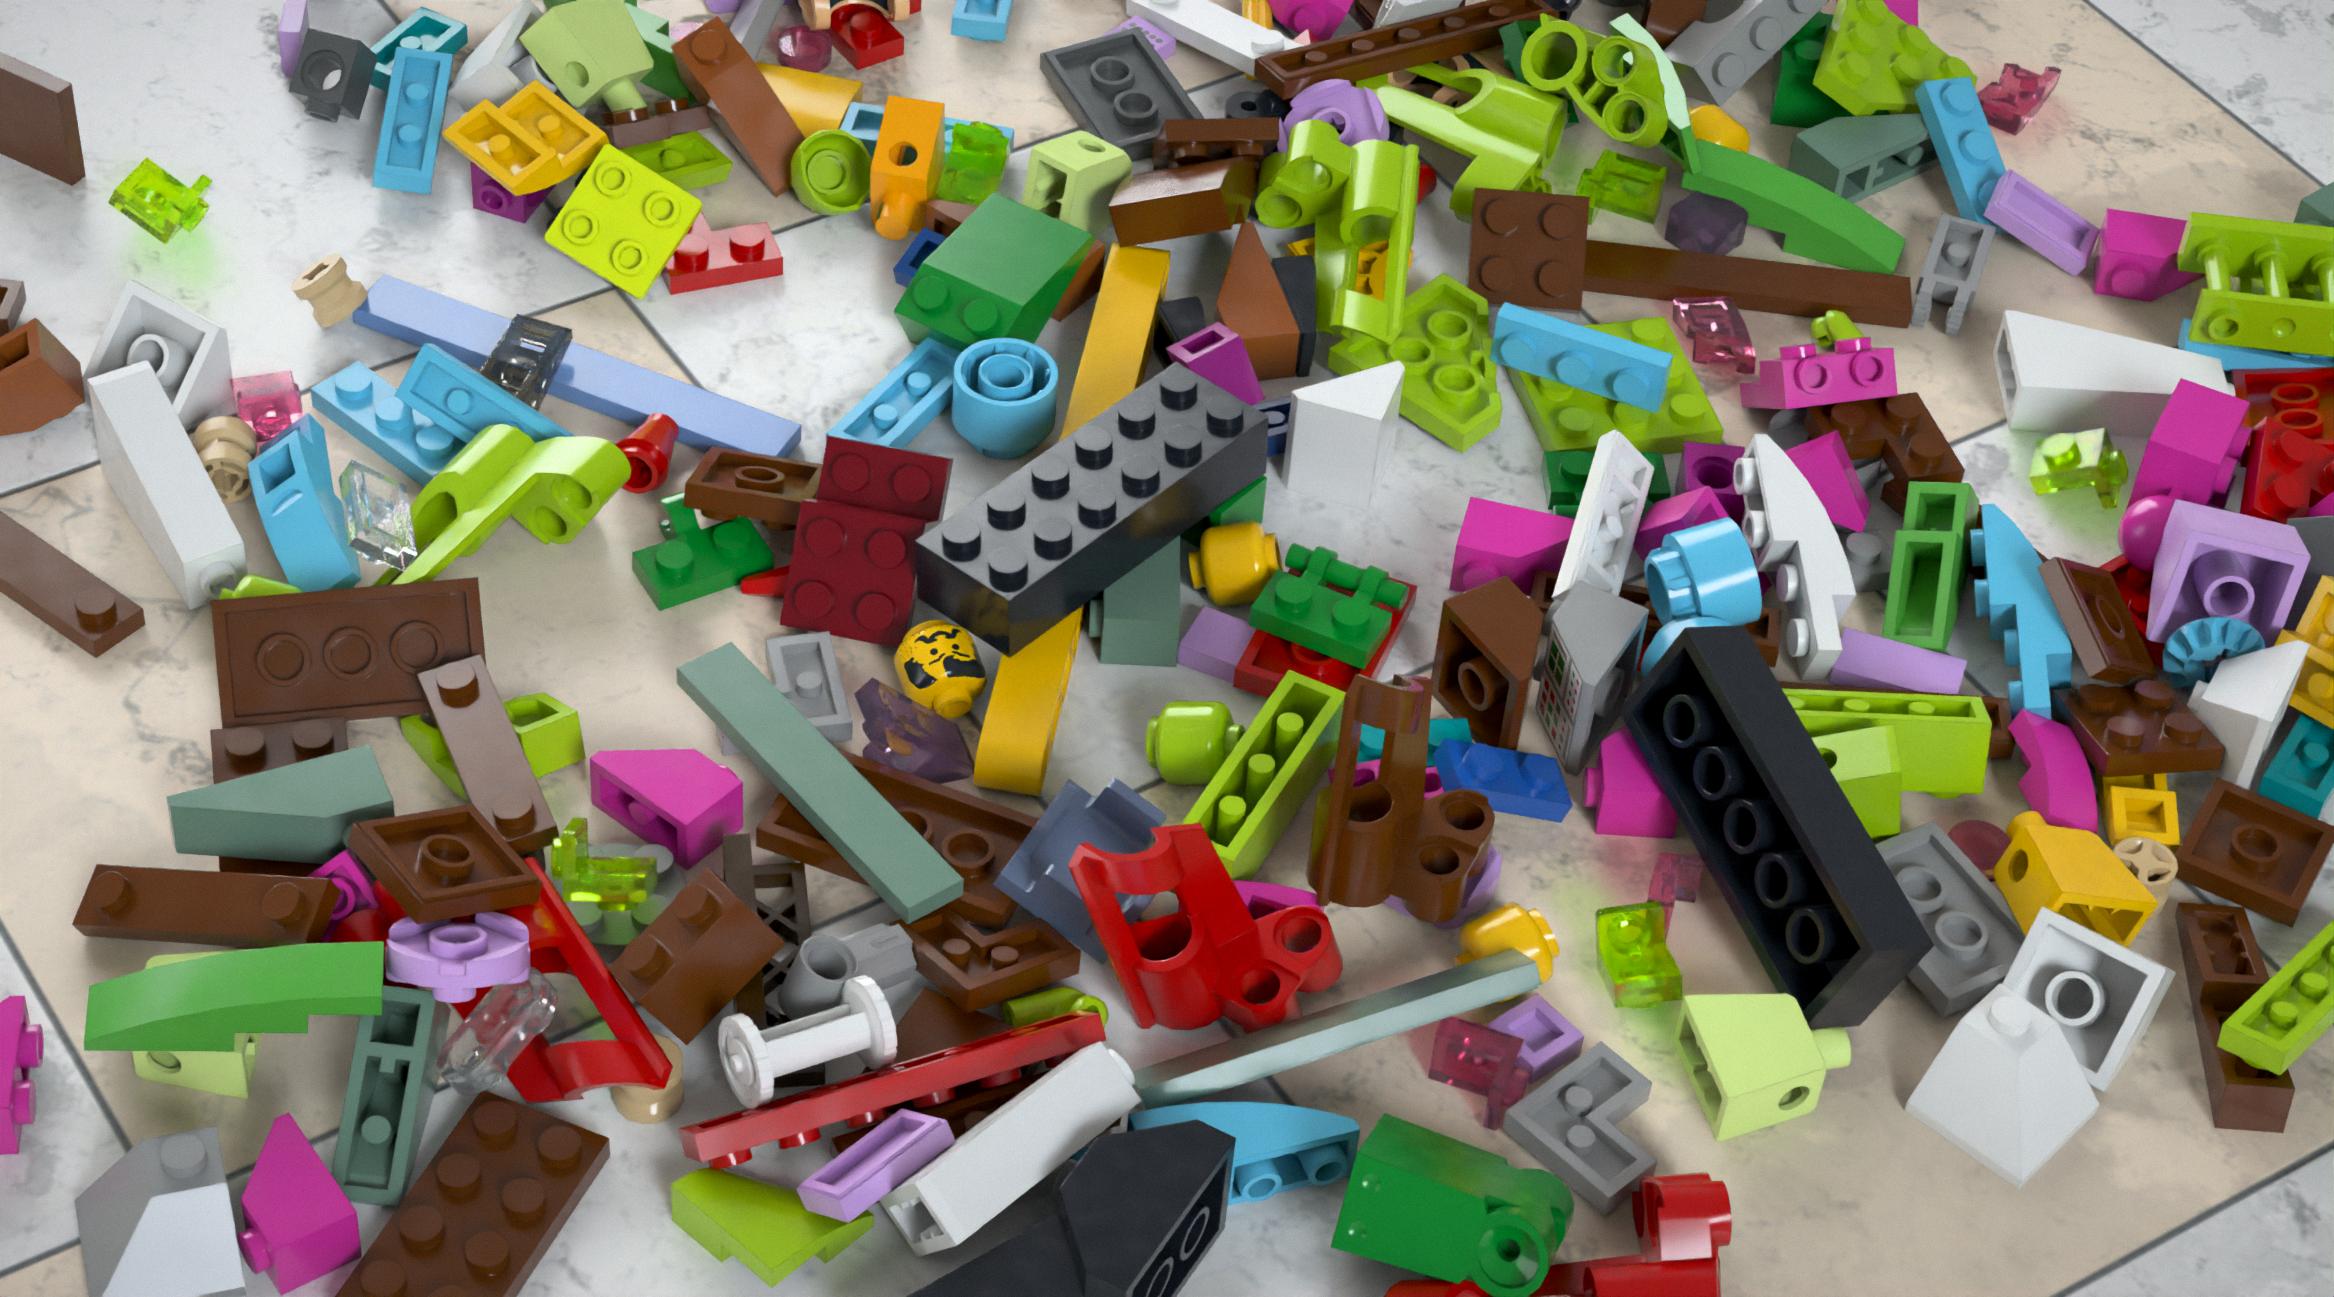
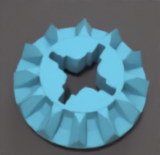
(2202, 641)

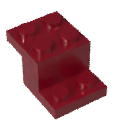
(858, 541)

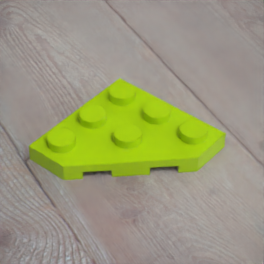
(1880, 60)
(1446, 362)

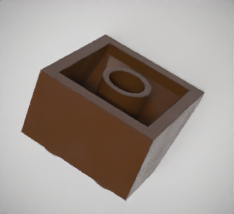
(1488, 660)
(696, 955)

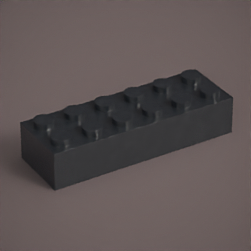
(1091, 508)
(1774, 827)

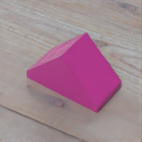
(1833, 479)

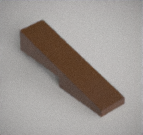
(2221, 975)

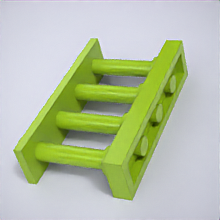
(2267, 252)

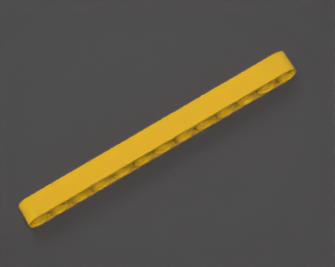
(1034, 681)

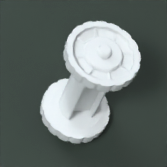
(757, 1057)

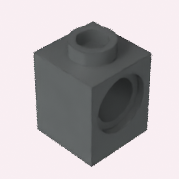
(318, 58)

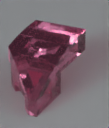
(2017, 96)
(1716, 331)
(1674, 878)

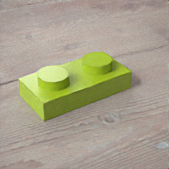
(684, 160)

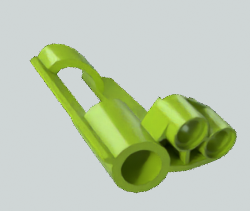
(1597, 78)
(1504, 128)
(1355, 201)
(502, 474)

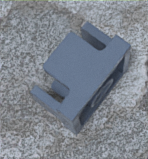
(1039, 869)

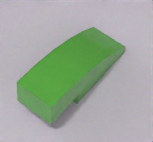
(1930, 564)

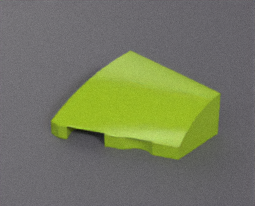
(543, 725)
(758, 1222)

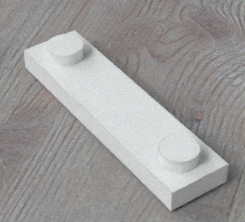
(1212, 30)
(1606, 517)

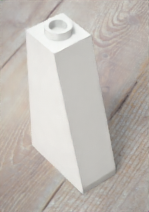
(2089, 379)
(165, 484)
(1011, 1150)

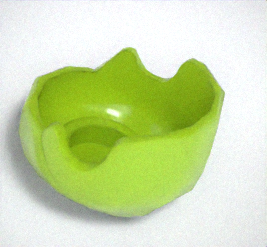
(831, 172)

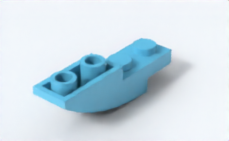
(301, 511)
(2020, 612)
(1274, 1145)

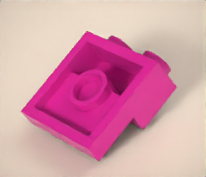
(1814, 379)

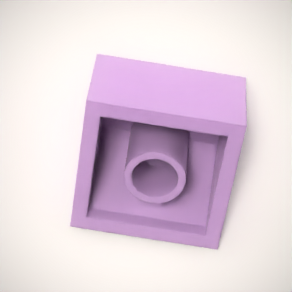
(2224, 567)

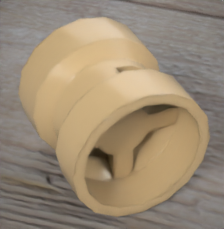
(225, 449)

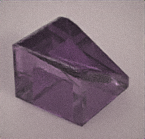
(1706, 224)

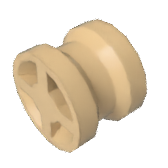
(329, 290)
(2151, 864)
(649, 1105)

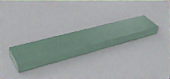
(820, 783)
(1335, 1029)

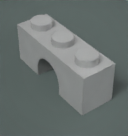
(1724, 54)

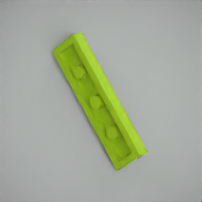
(2287, 1010)

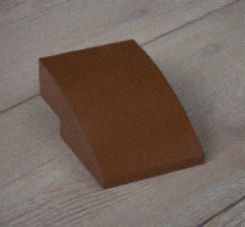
(1183, 200)

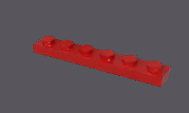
(865, 1097)

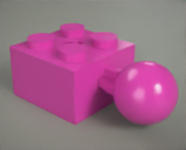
(2185, 459)

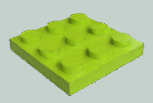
(1576, 419)

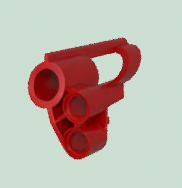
(556, 946)
(1213, 952)
(1679, 1233)

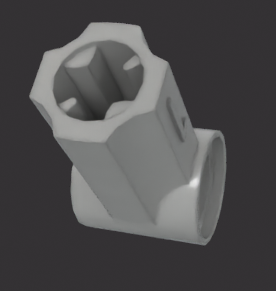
(827, 962)

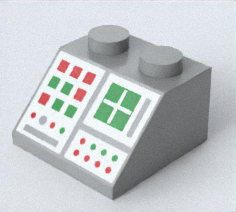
(1586, 669)

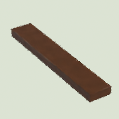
(1395, 45)
(1748, 282)

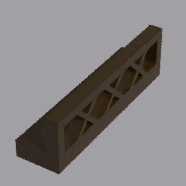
(744, 879)

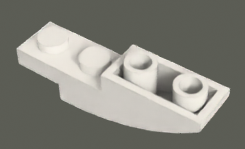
(1799, 543)

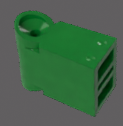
(1452, 1210)

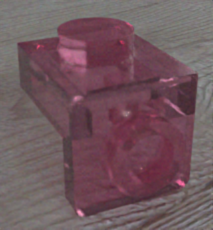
(267, 402)
(1481, 1063)

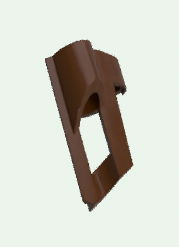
(1384, 832)

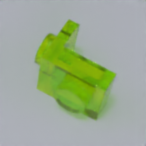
(974, 164)
(1623, 187)
(161, 201)
(2079, 461)
(610, 881)
(1635, 956)

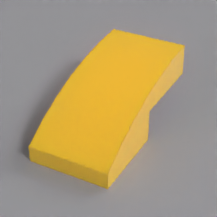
(2139, 808)

